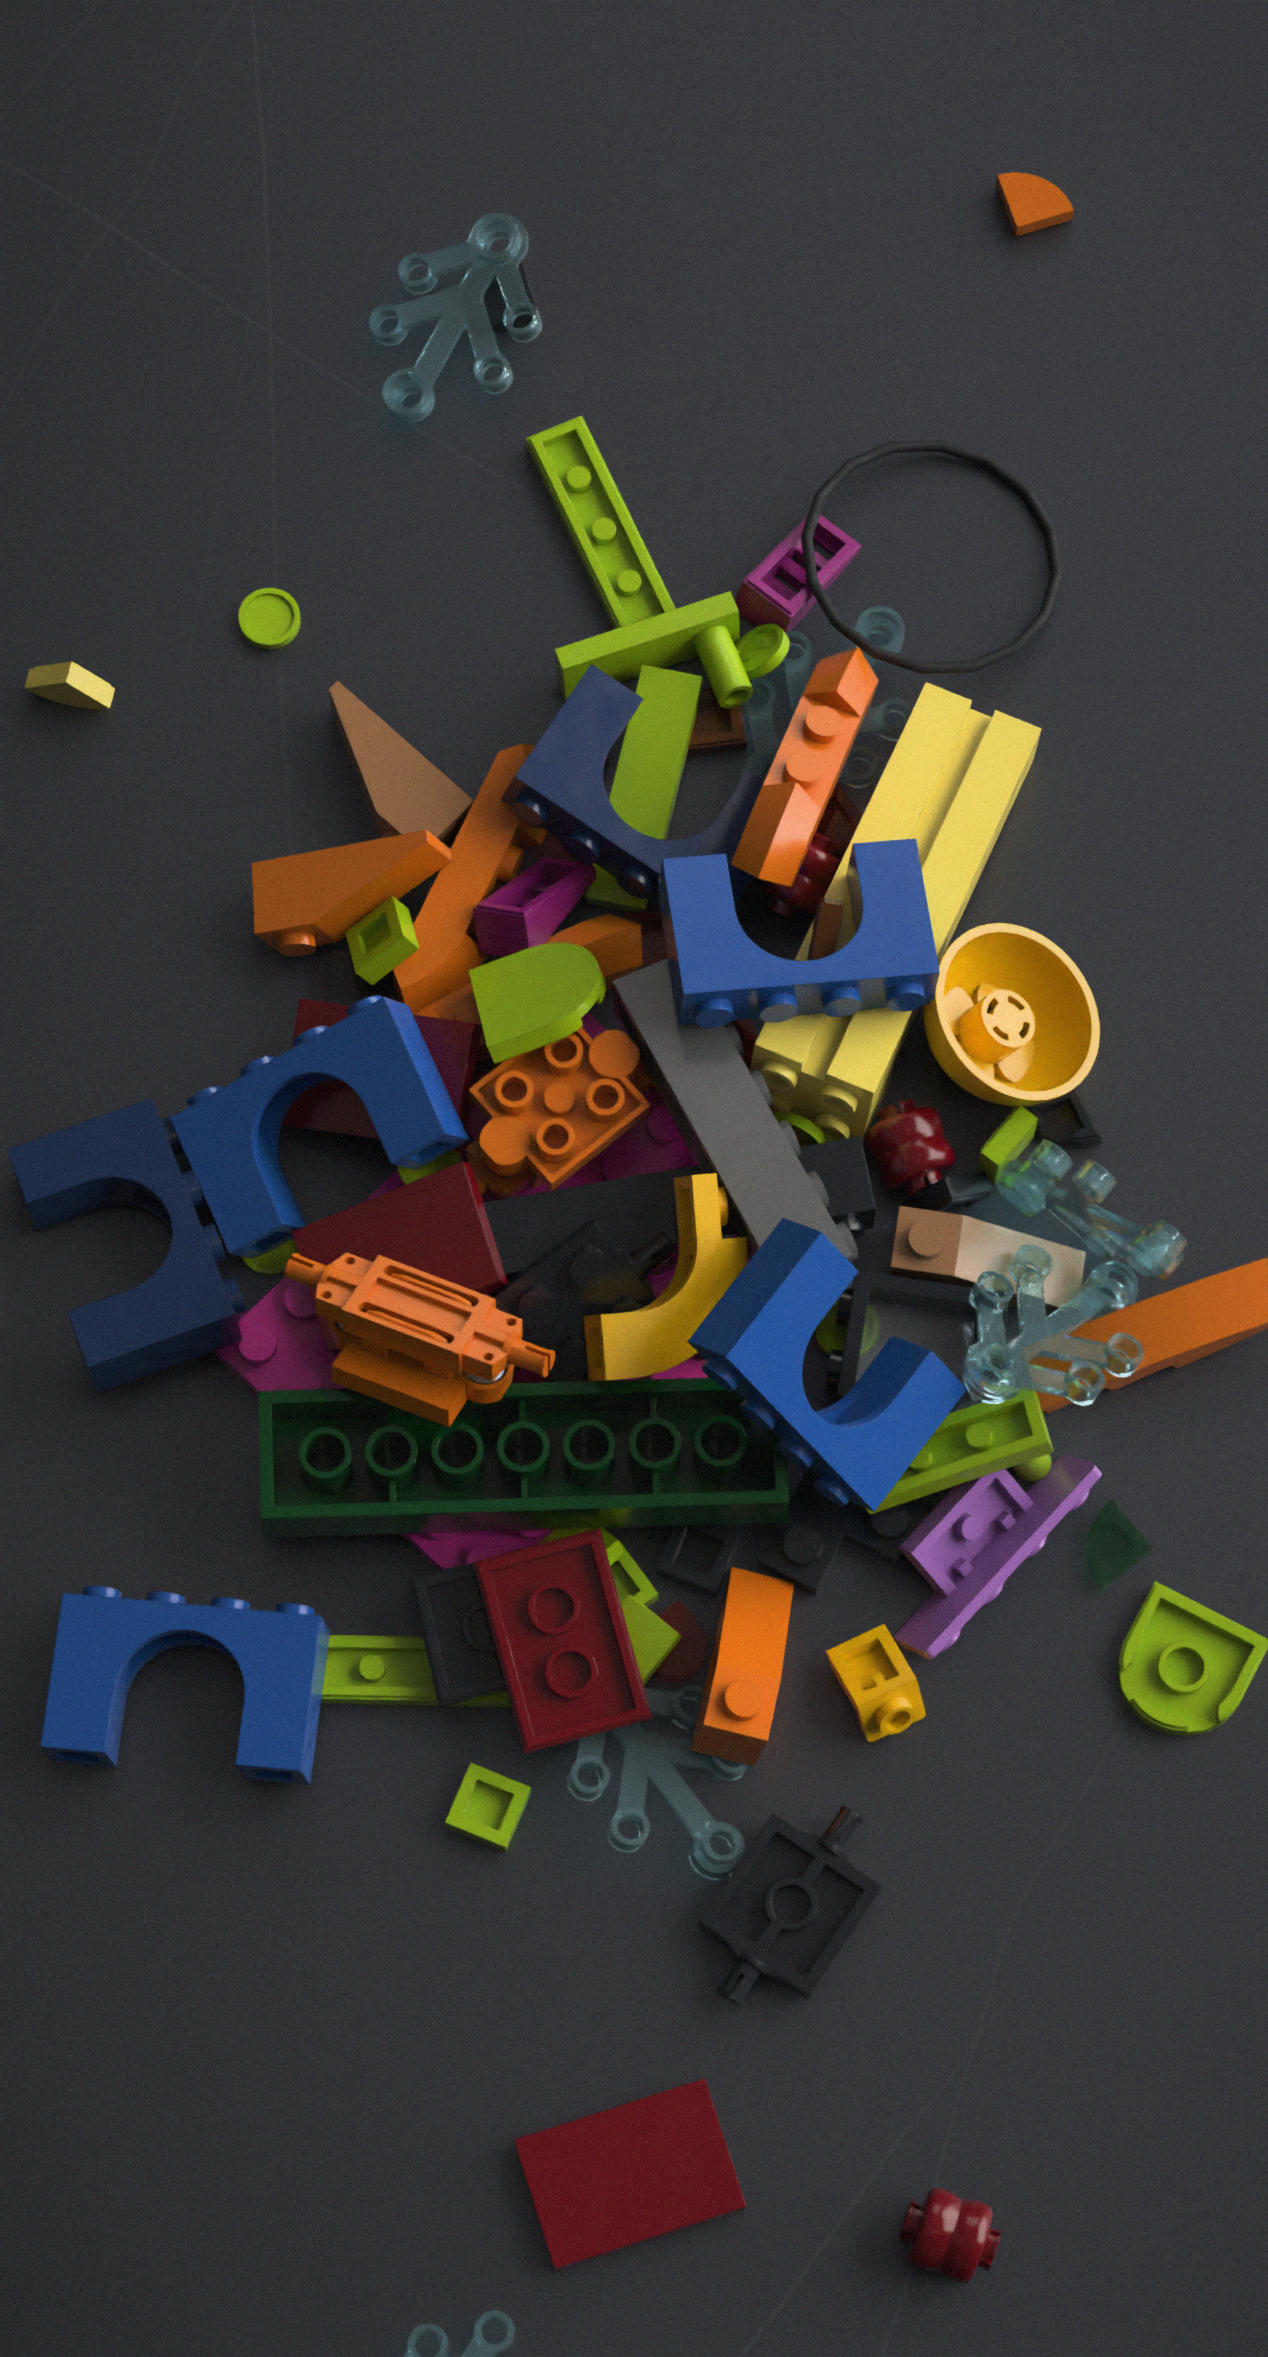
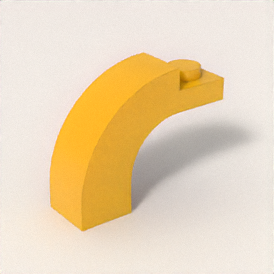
(658, 1333)

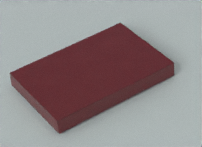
(338, 1107)
(426, 1224)
(562, 1641)
(630, 2174)

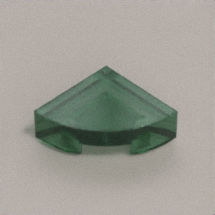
(1114, 1546)

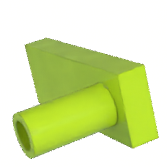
(695, 630)
(978, 1444)

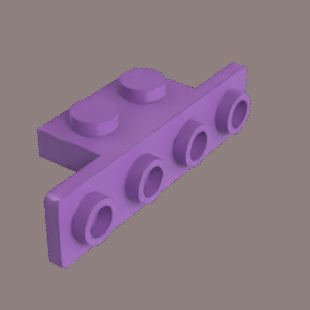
(979, 1541)

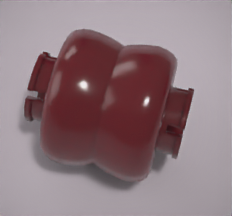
(810, 883)
(910, 1147)
(950, 2235)

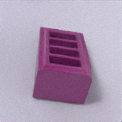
(769, 601)
(527, 910)

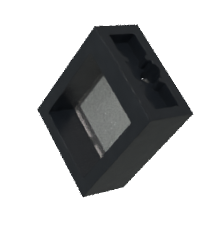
(907, 1308)

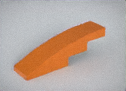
(1179, 1324)

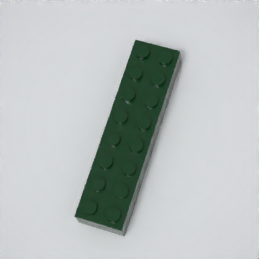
(522, 1463)

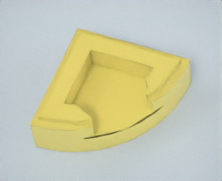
(70, 686)

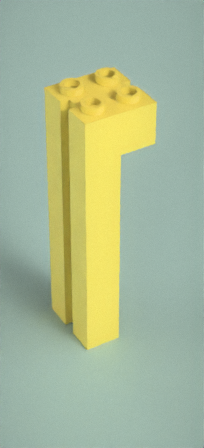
(951, 792)

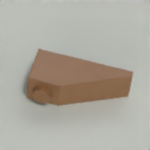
(395, 779)
(961, 1248)

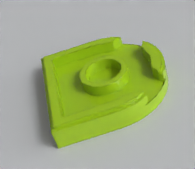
(535, 996)
(1185, 1664)

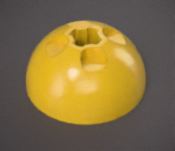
(1011, 1017)

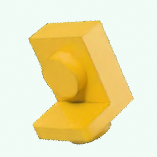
(877, 1683)

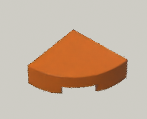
(1032, 202)

